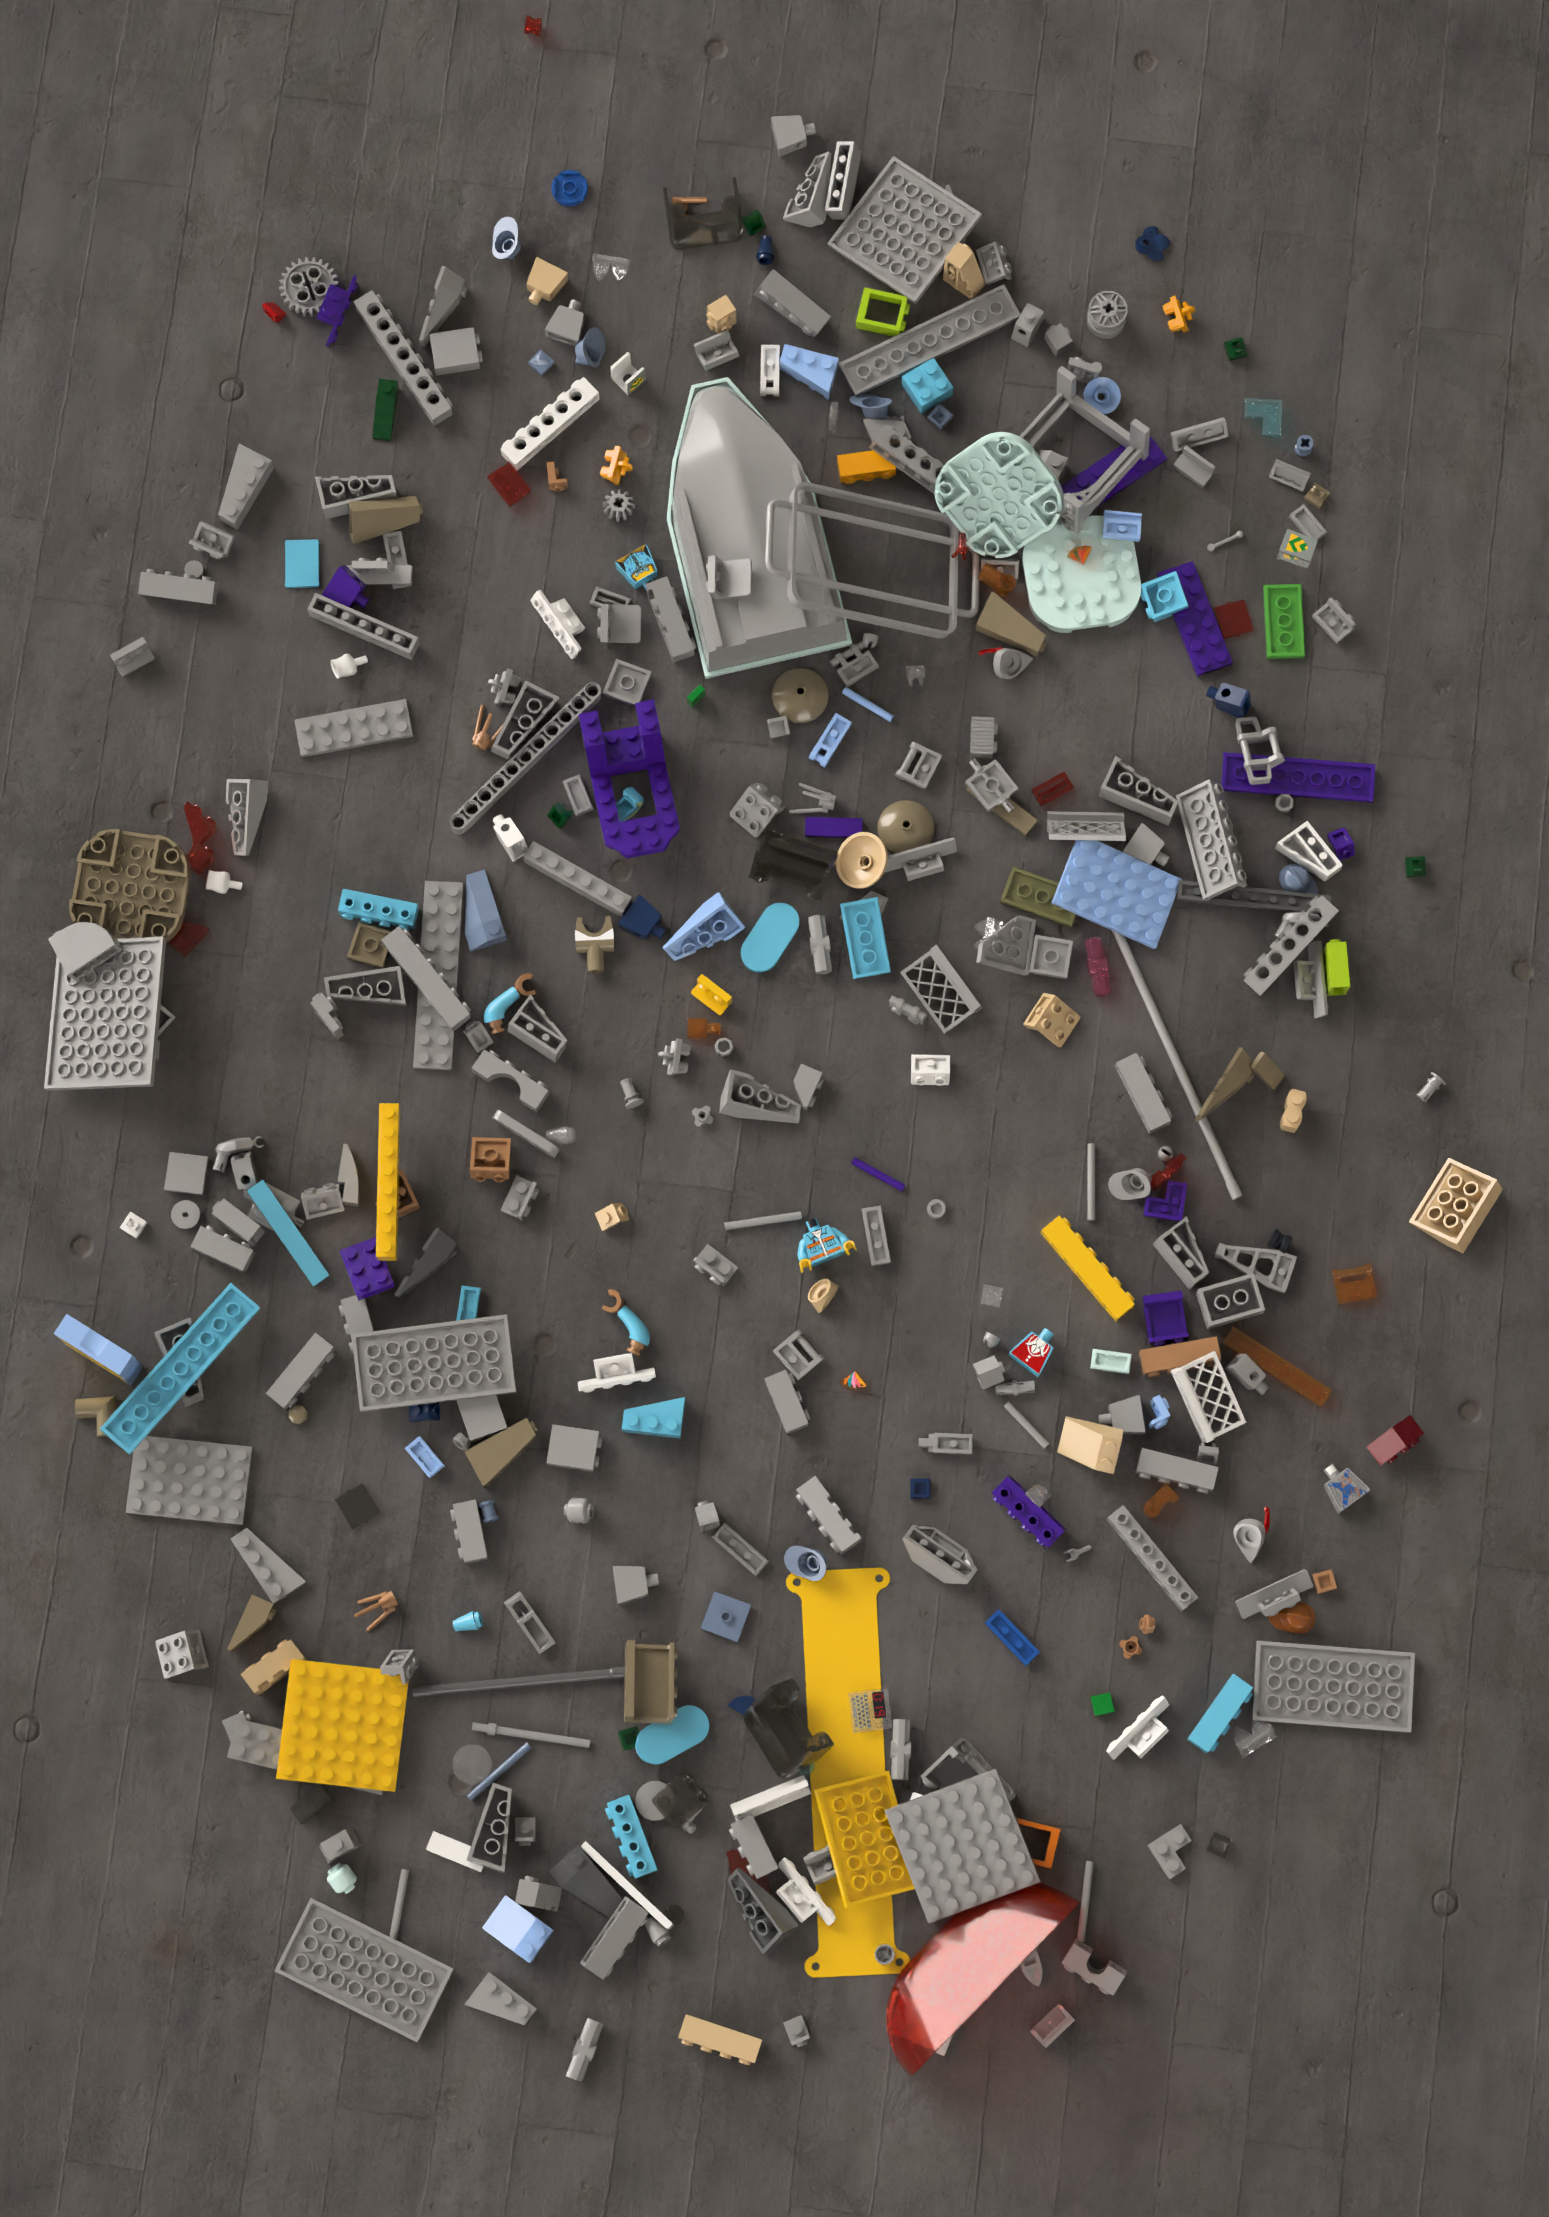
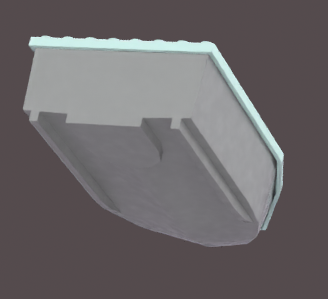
(719, 494)

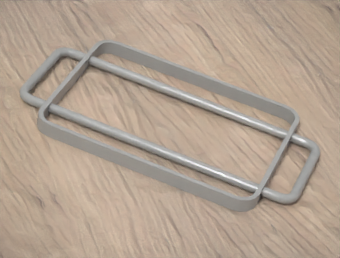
(792, 576)

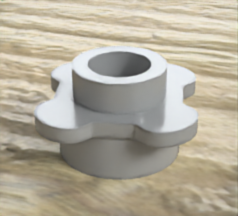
(707, 1119)

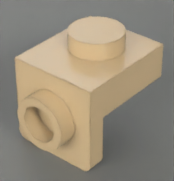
(612, 1215)

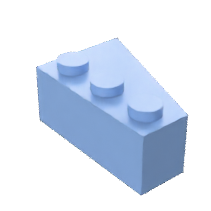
(810, 368)

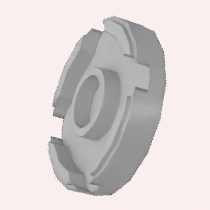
(644, 1800)

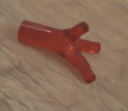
(962, 548)

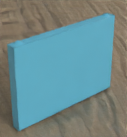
(302, 563)

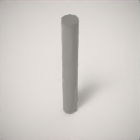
(1026, 1424)

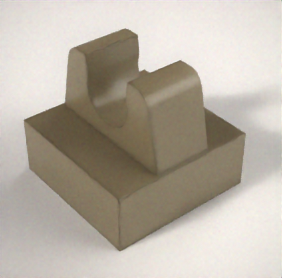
(1317, 495)

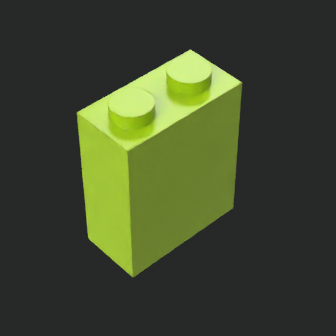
(1336, 968)

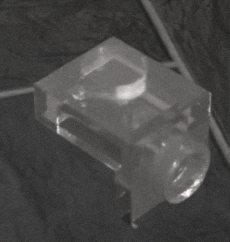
(1038, 1494)

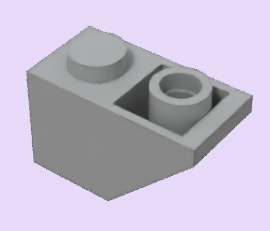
(806, 1083)

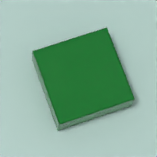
(695, 695)
(1102, 1704)

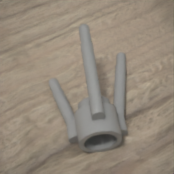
(826, 800)

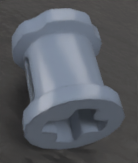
(1306, 450)
(488, 1511)

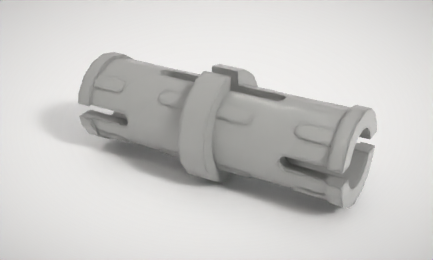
(1015, 1387)

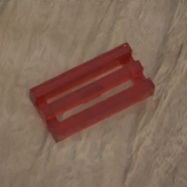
(1039, 796)

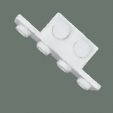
(561, 621)
(615, 1371)
(1143, 1732)
(801, 1897)

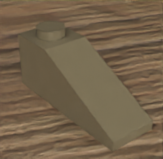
(254, 1618)

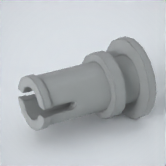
(1431, 1086)
(632, 1096)

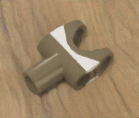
(594, 944)

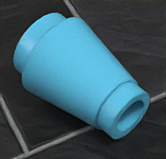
(470, 1621)

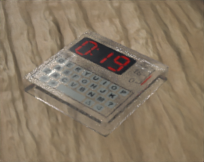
(870, 1710)

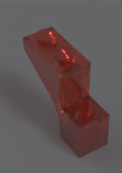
(202, 830)

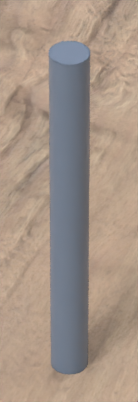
(499, 1771)

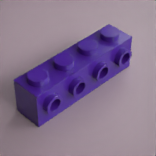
(1034, 1519)

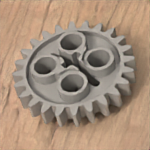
(292, 292)

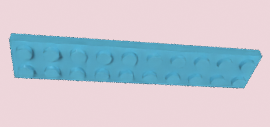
(180, 1368)

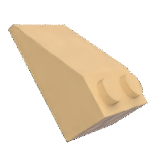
(1091, 1444)

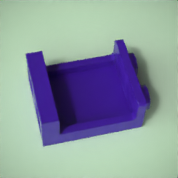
(1165, 1318)

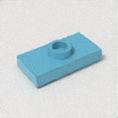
(468, 1303)

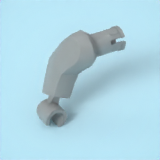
(1290, 918)
(231, 1147)

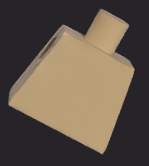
(545, 281)

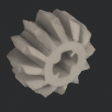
(613, 510)

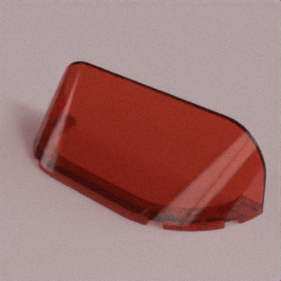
(966, 1966)

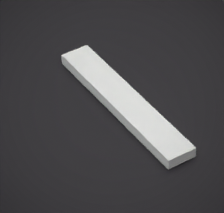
(627, 1886)

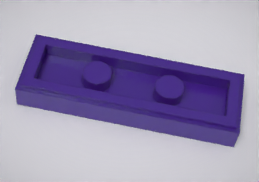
(832, 827)

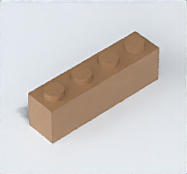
(1177, 1355)

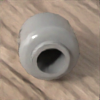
(579, 1510)

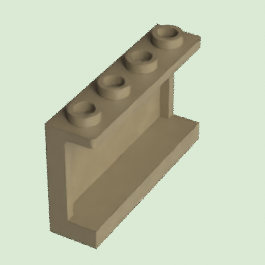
(650, 1683)

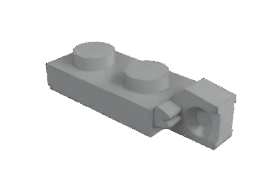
(948, 1443)

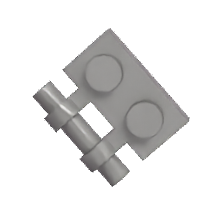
(857, 668)
(914, 1014)

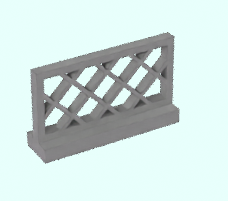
(1086, 826)
(951, 976)

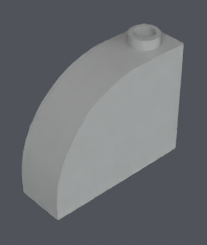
(83, 947)

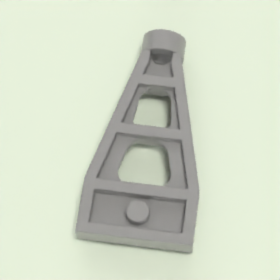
(1280, 1272)

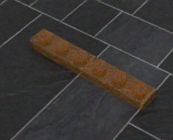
(1277, 1367)

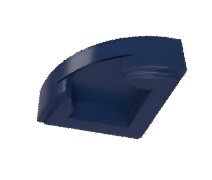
(741, 1703)

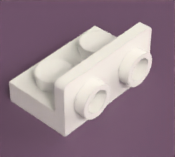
(930, 1069)

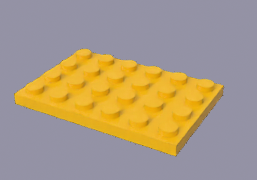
(861, 1838)

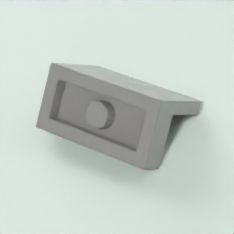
(1194, 467)

